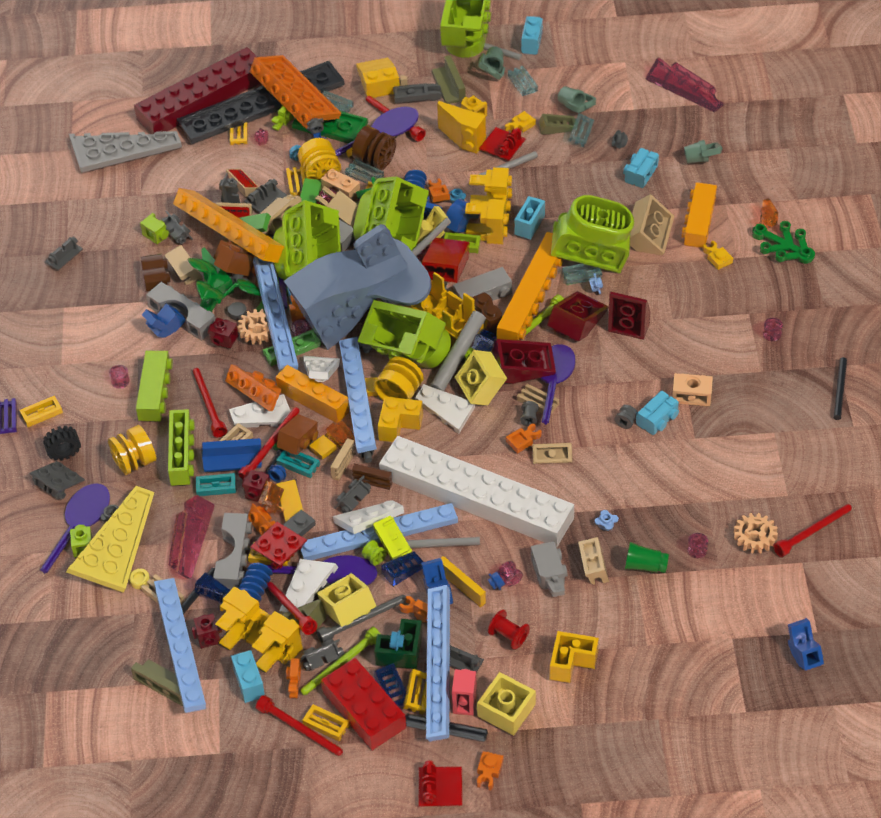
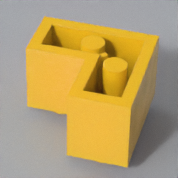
(399, 414)
(572, 651)

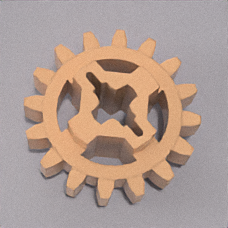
(257, 327)
(755, 533)

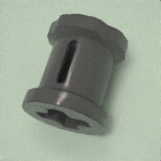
(529, 413)

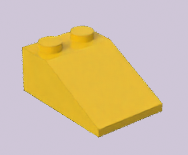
(378, 77)
(462, 126)

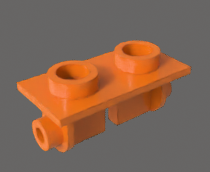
(260, 519)

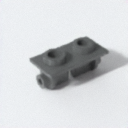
(229, 190)
(181, 231)
(65, 254)
(357, 489)
(314, 656)
(463, 660)

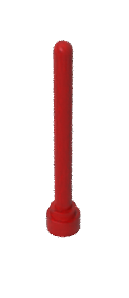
(416, 132)
(218, 427)
(244, 471)
(783, 547)
(306, 623)
(266, 705)

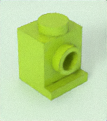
(154, 229)
(80, 537)

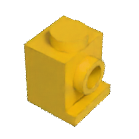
(474, 104)

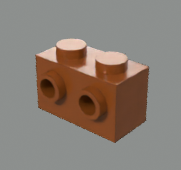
(297, 434)

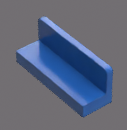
(229, 454)

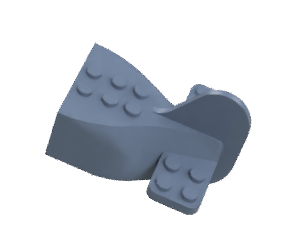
(342, 285)

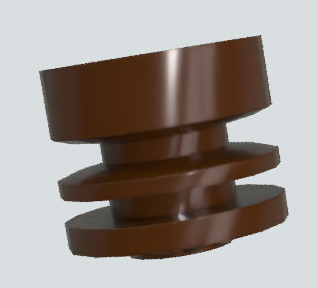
(374, 147)

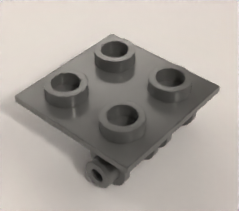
(264, 195)
(55, 479)

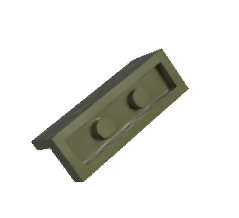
(450, 81)
(157, 679)

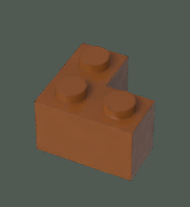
(233, 258)

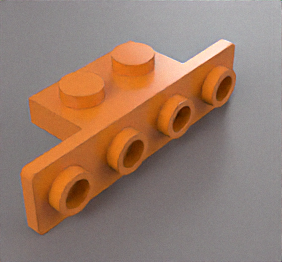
(254, 386)

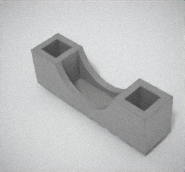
(197, 319)
(234, 531)

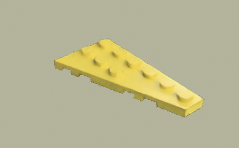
(114, 547)

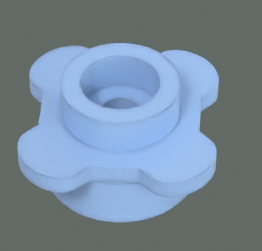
(596, 283)
(606, 524)

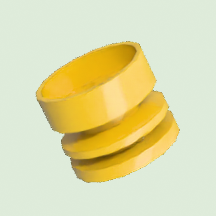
(317, 158)
(398, 379)
(134, 448)

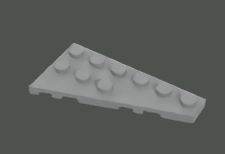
(115, 148)

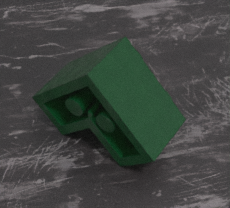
(408, 655)

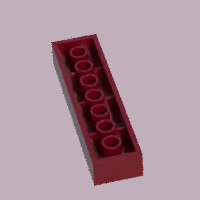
(205, 88)

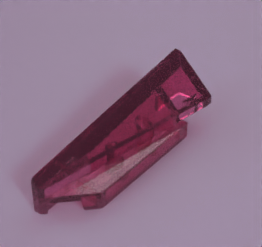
(684, 84)
(189, 535)

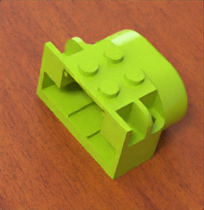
(465, 26)
(395, 205)
(594, 233)
(307, 235)
(406, 333)

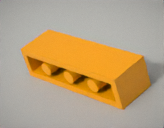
(699, 215)
(312, 394)

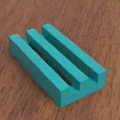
(296, 465)
(216, 487)

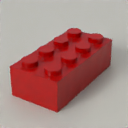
(363, 703)

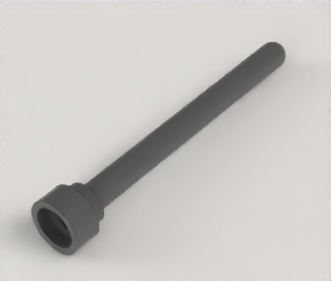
(327, 633)

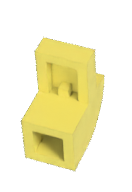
(433, 220)

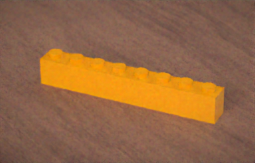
(228, 225)
(529, 292)

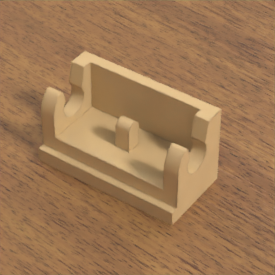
(178, 260)
(593, 560)

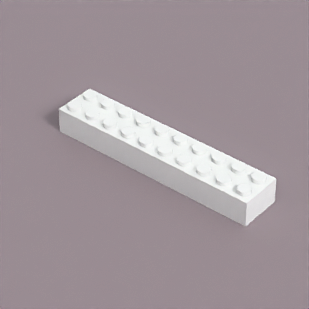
(478, 491)

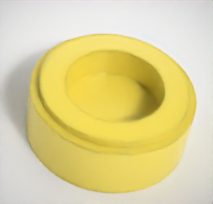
(138, 578)

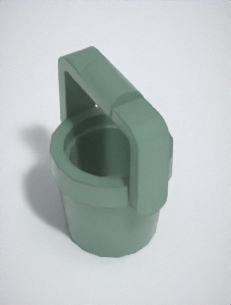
(493, 62)
(575, 99)
(700, 151)

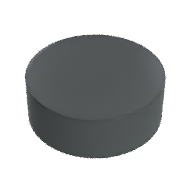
(237, 309)

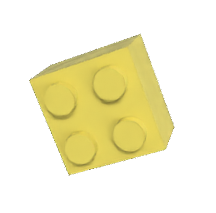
(480, 377)
(346, 600)
(506, 703)

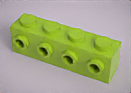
(153, 385)
(180, 449)

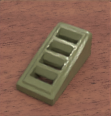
(551, 123)

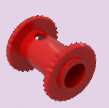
(508, 629)

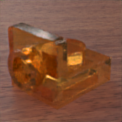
(769, 214)
(339, 433)
(271, 497)

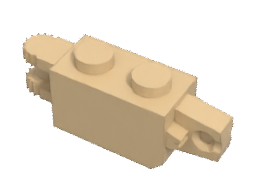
(346, 206)
(276, 211)

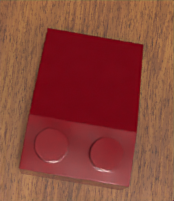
(576, 315)
(628, 315)
(524, 359)

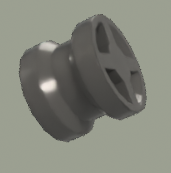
(626, 416)

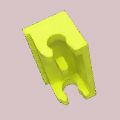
(391, 538)

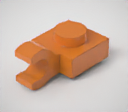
(418, 607)

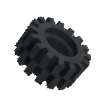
(69, 440)

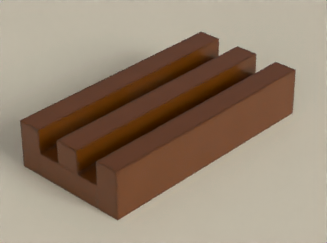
(373, 476)

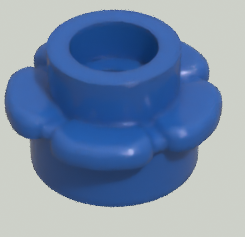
(277, 473)
(496, 581)

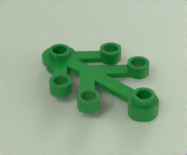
(802, 253)

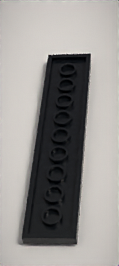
(250, 106)

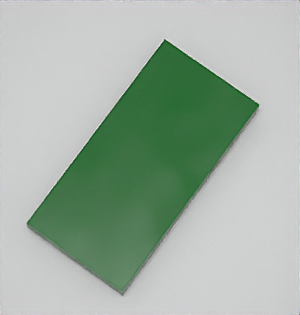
(342, 129)

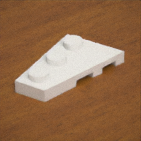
(320, 367)
(448, 407)
(255, 415)
(365, 518)
(307, 580)

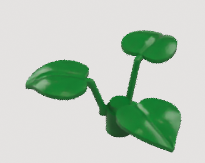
(210, 295)

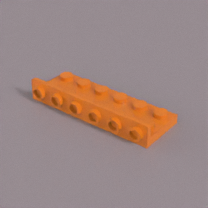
(292, 89)

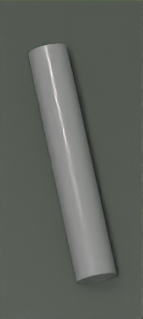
(458, 351)

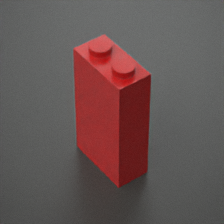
(446, 258)

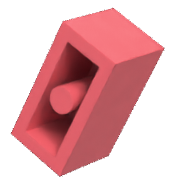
(464, 692)

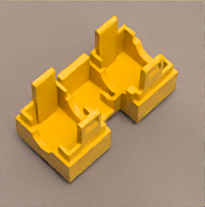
(492, 206)
(447, 307)
(269, 634)

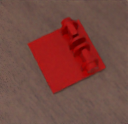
(503, 143)
(278, 544)
(440, 785)

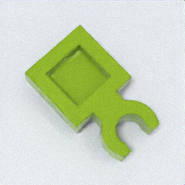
(283, 118)

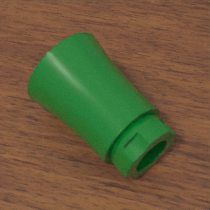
(646, 559)

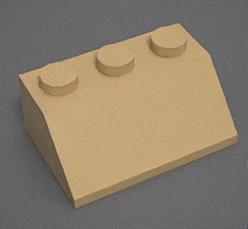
(651, 226)

